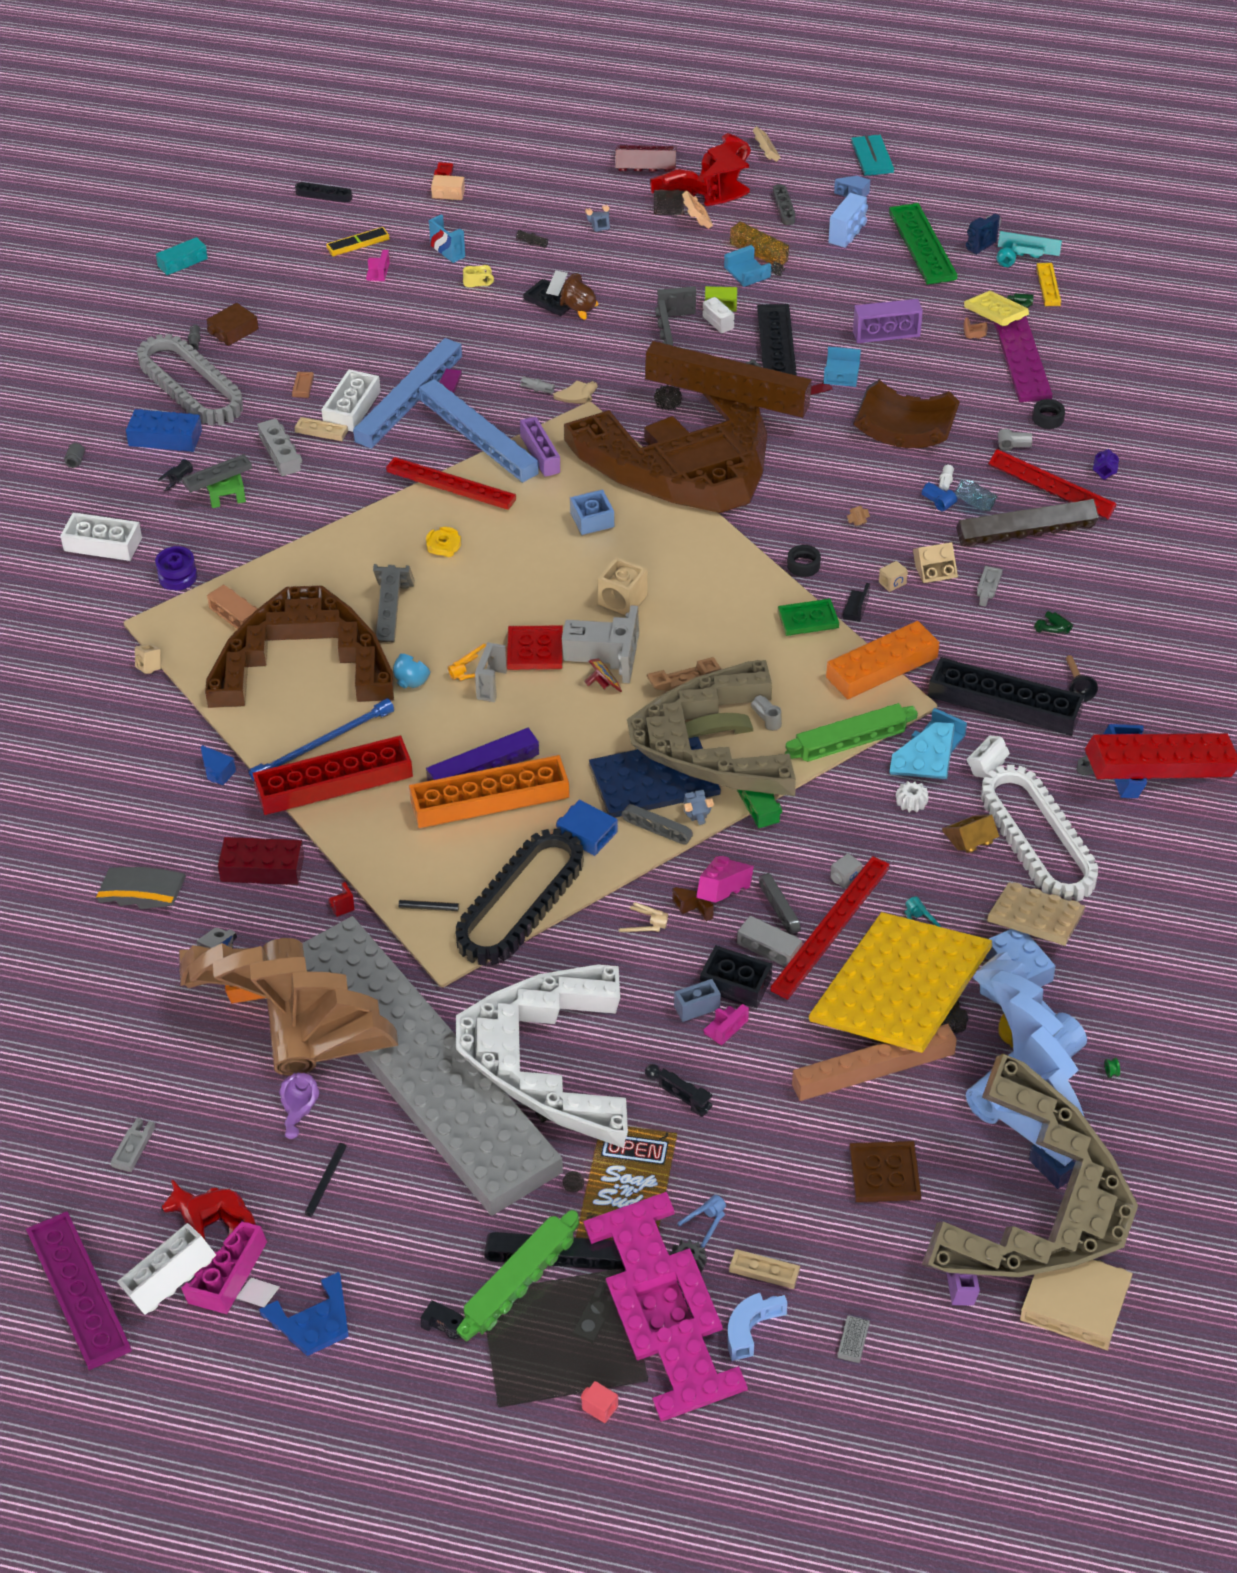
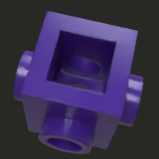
(1106, 463)

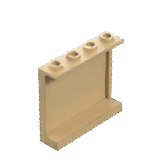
(1078, 1301)

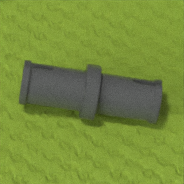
(194, 337)

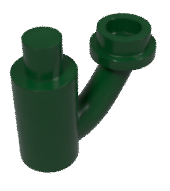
(1023, 299)
(1059, 624)

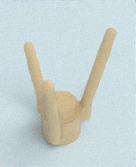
(658, 919)

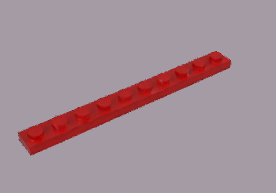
(829, 928)

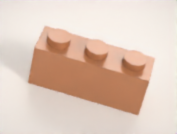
(230, 606)

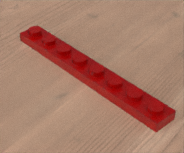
(1049, 482)
(451, 483)

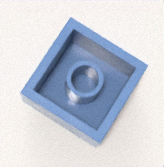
(592, 512)

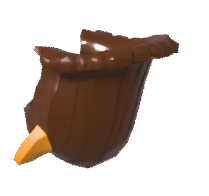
(578, 296)

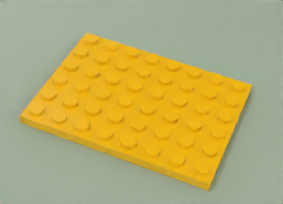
(901, 982)

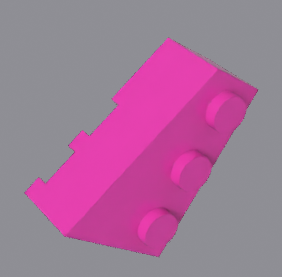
(722, 878)

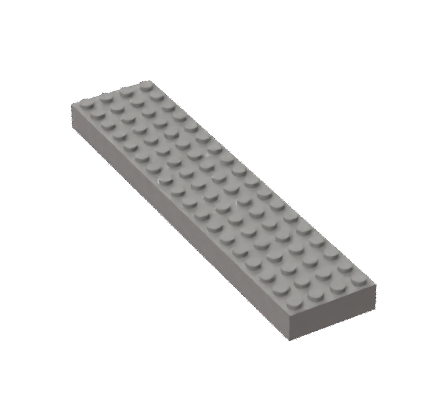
(446, 1097)

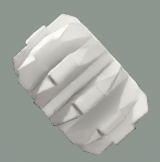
(912, 796)

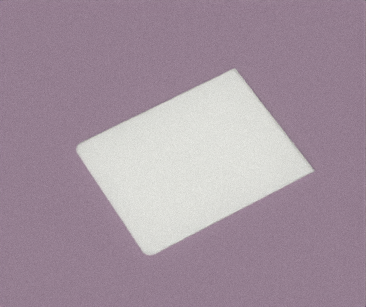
(257, 1292)

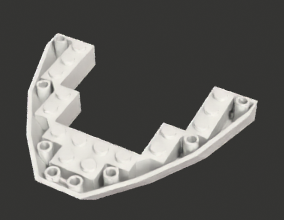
(490, 1042)

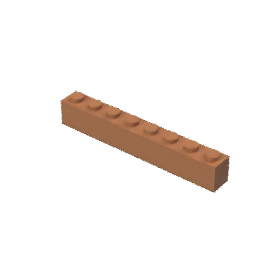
(868, 1065)

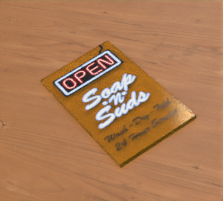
(627, 1173)

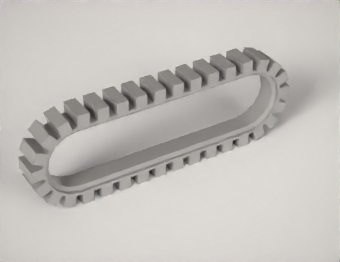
(202, 366)

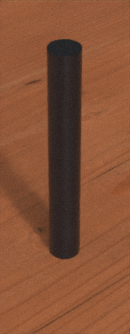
(428, 905)

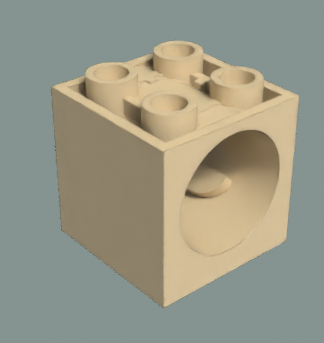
(622, 586)

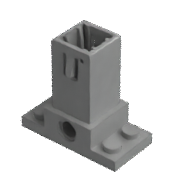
(608, 641)

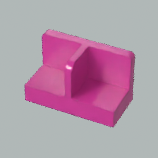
(378, 267)
(726, 1023)

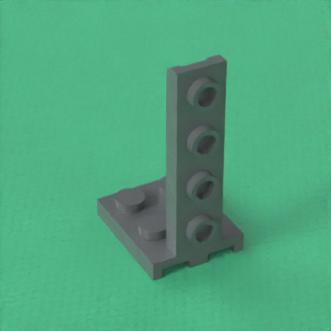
(673, 303)
(391, 580)

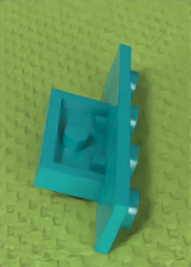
(1029, 244)

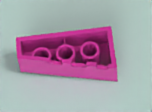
(221, 1281)

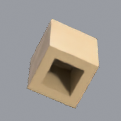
(893, 576)

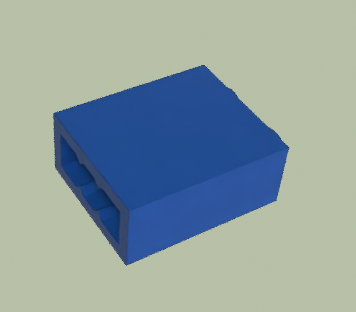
(589, 825)

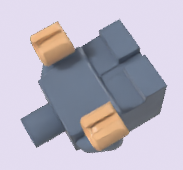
(600, 219)
(697, 806)

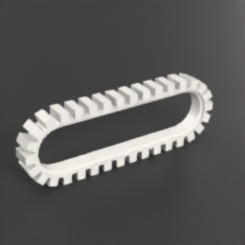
(1056, 820)

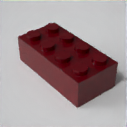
(261, 861)

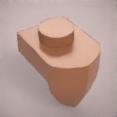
(974, 330)

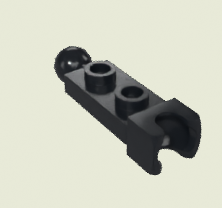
(682, 1090)

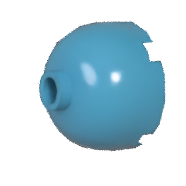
(409, 672)

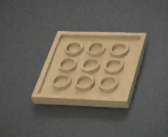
(1036, 913)

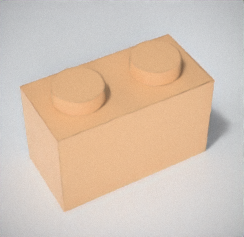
(448, 187)

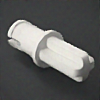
(946, 477)

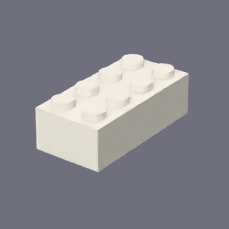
(351, 399)
(101, 536)
(166, 1268)

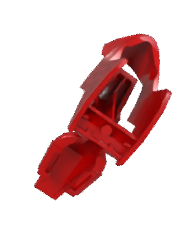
(718, 174)

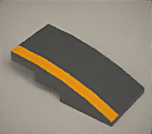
(141, 886)

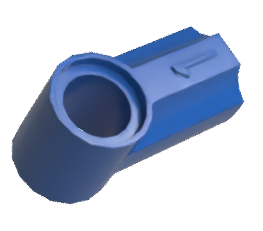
(941, 498)

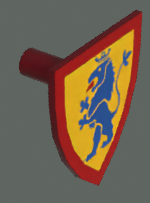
(602, 675)

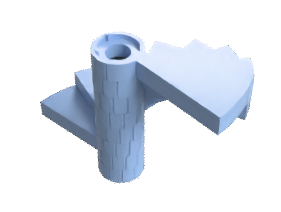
(1039, 1040)

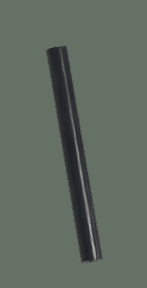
(325, 1179)

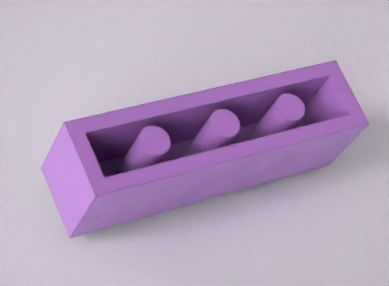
(540, 446)

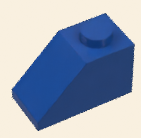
(217, 765)

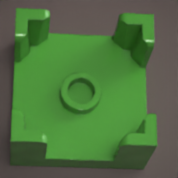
(225, 487)

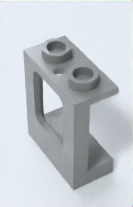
(485, 678)

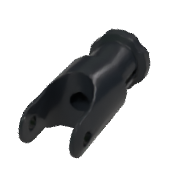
(176, 473)

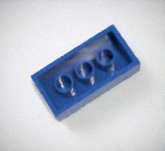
(164, 430)

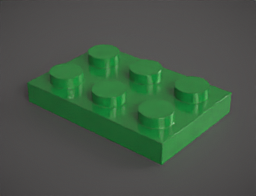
(808, 617)

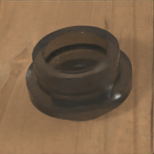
(573, 1181)

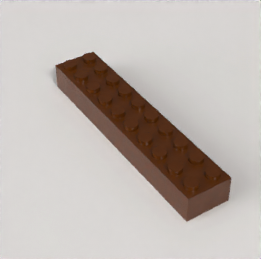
(728, 379)

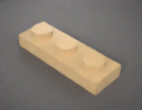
(766, 144)
(321, 429)
(764, 1269)

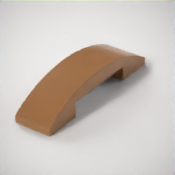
(667, 682)

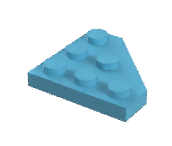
(925, 754)

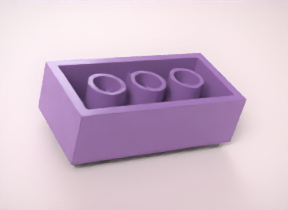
(887, 320)

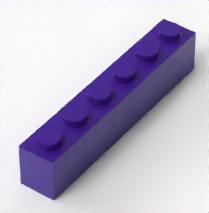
(498, 753)

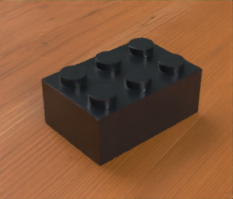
(738, 976)

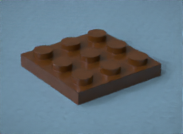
(885, 1171)

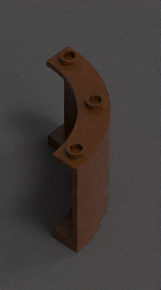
(905, 420)

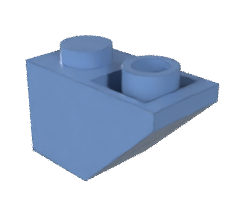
(853, 184)

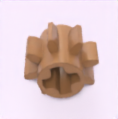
(858, 516)

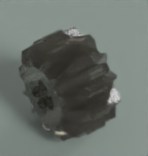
(668, 397)

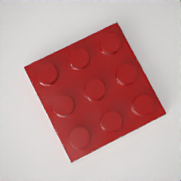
(534, 647)

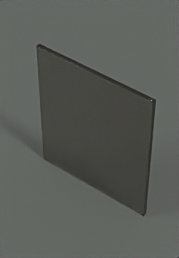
(545, 1353)

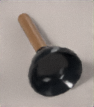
(1081, 683)

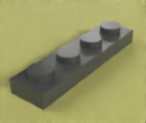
(217, 473)

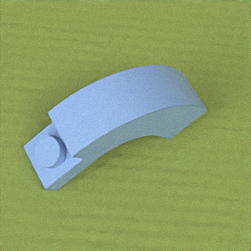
(747, 1315)

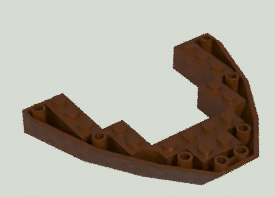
(297, 615)

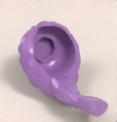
(297, 1096)

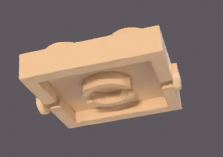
(696, 209)

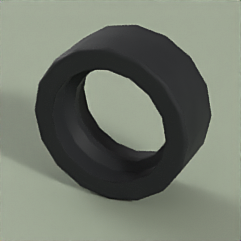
(1048, 422)
(803, 551)

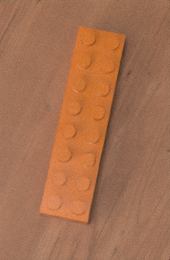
(489, 791)

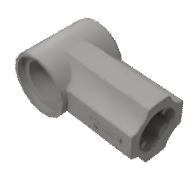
(1009, 439)
(769, 713)

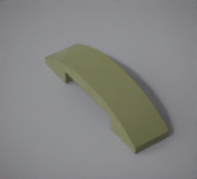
(718, 723)

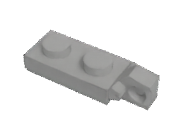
(988, 584)

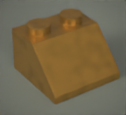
(972, 832)

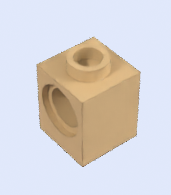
(147, 658)

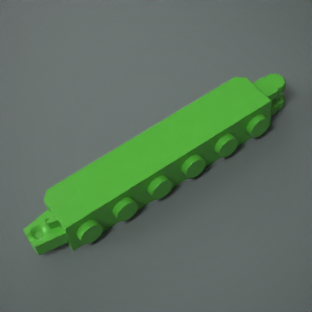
(851, 732)
(517, 1274)

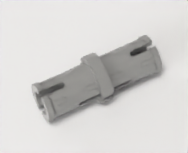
(537, 385)

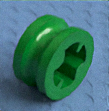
(1112, 1067)

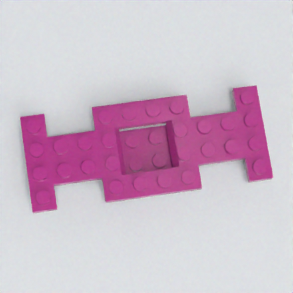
(656, 1311)

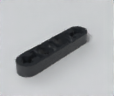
(338, 193)

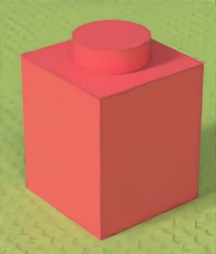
(599, 1401)

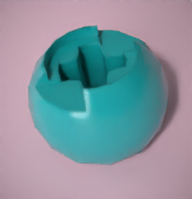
(1006, 257)

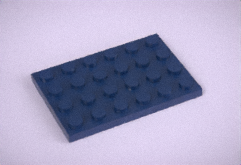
(643, 782)

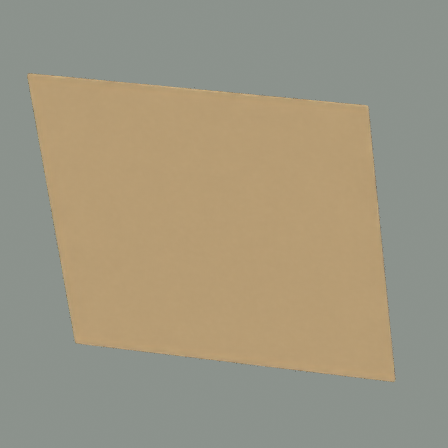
(514, 568)

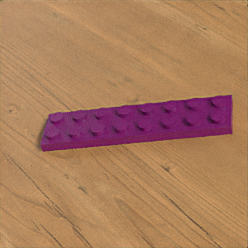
(1023, 361)
(78, 1290)

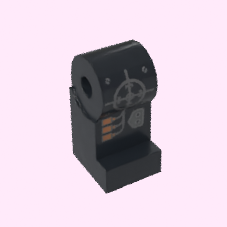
(441, 1318)

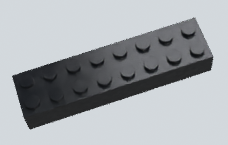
(1006, 696)

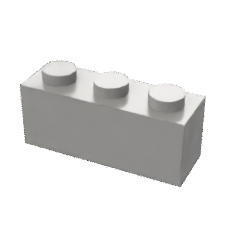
(768, 941)

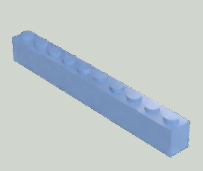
(406, 393)
(479, 430)

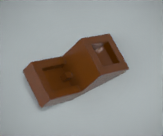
(686, 901)

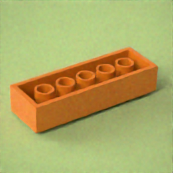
(882, 659)

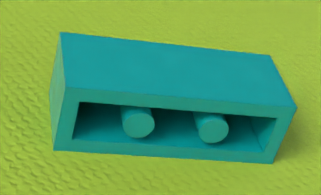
(181, 256)

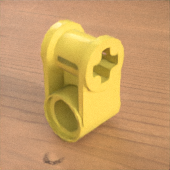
(476, 276)

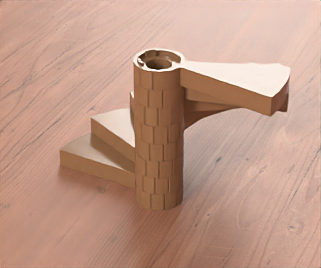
(309, 1012)

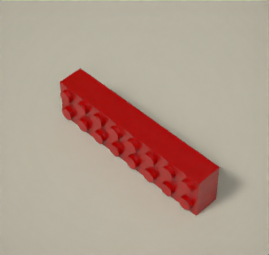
(1161, 755)
(332, 775)

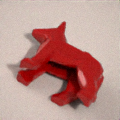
(208, 1208)

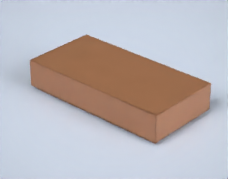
(303, 384)

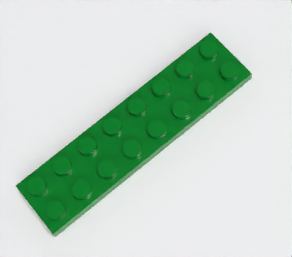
(923, 243)

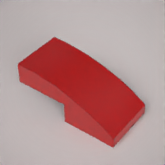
(444, 169)

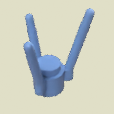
(711, 1208)

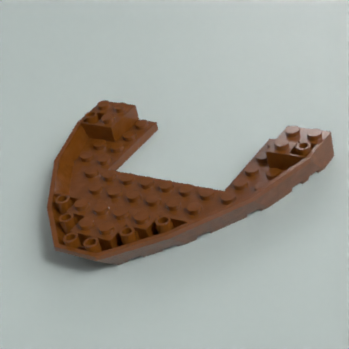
(701, 469)

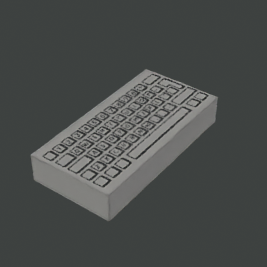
(853, 1339)

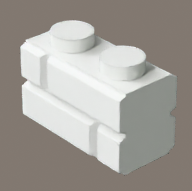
(718, 315)
(988, 756)

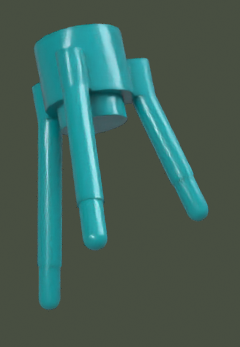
(917, 909)

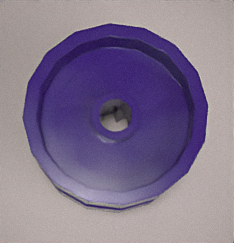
(176, 568)

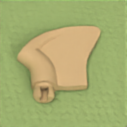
(577, 393)

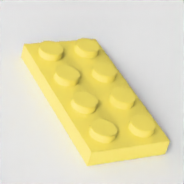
(996, 308)

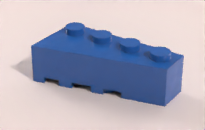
(1128, 787)

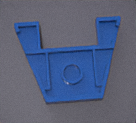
(317, 1325)

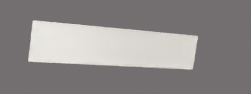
(556, 283)

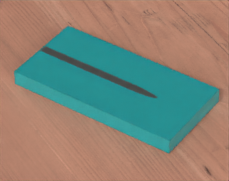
(872, 155)

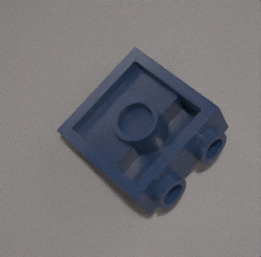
(982, 233)

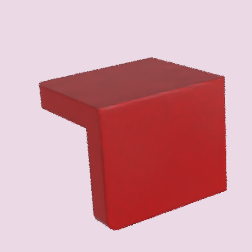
(343, 902)

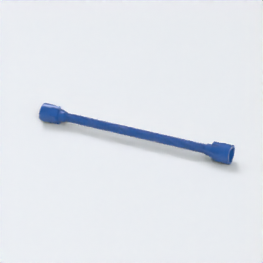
(380, 709)

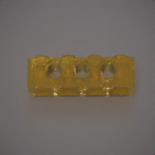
(765, 246)

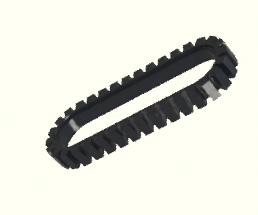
(536, 911)

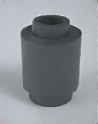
(74, 455)

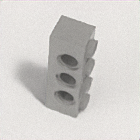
(279, 447)

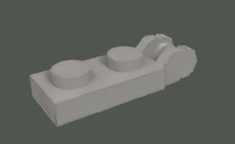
(132, 1145)

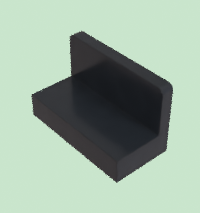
(856, 604)

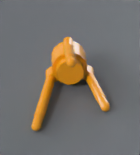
(458, 668)

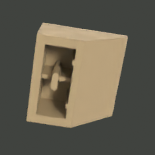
(935, 562)

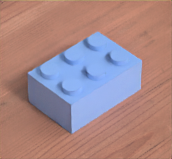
(848, 220)
(1024, 949)

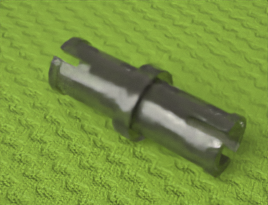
(532, 239)

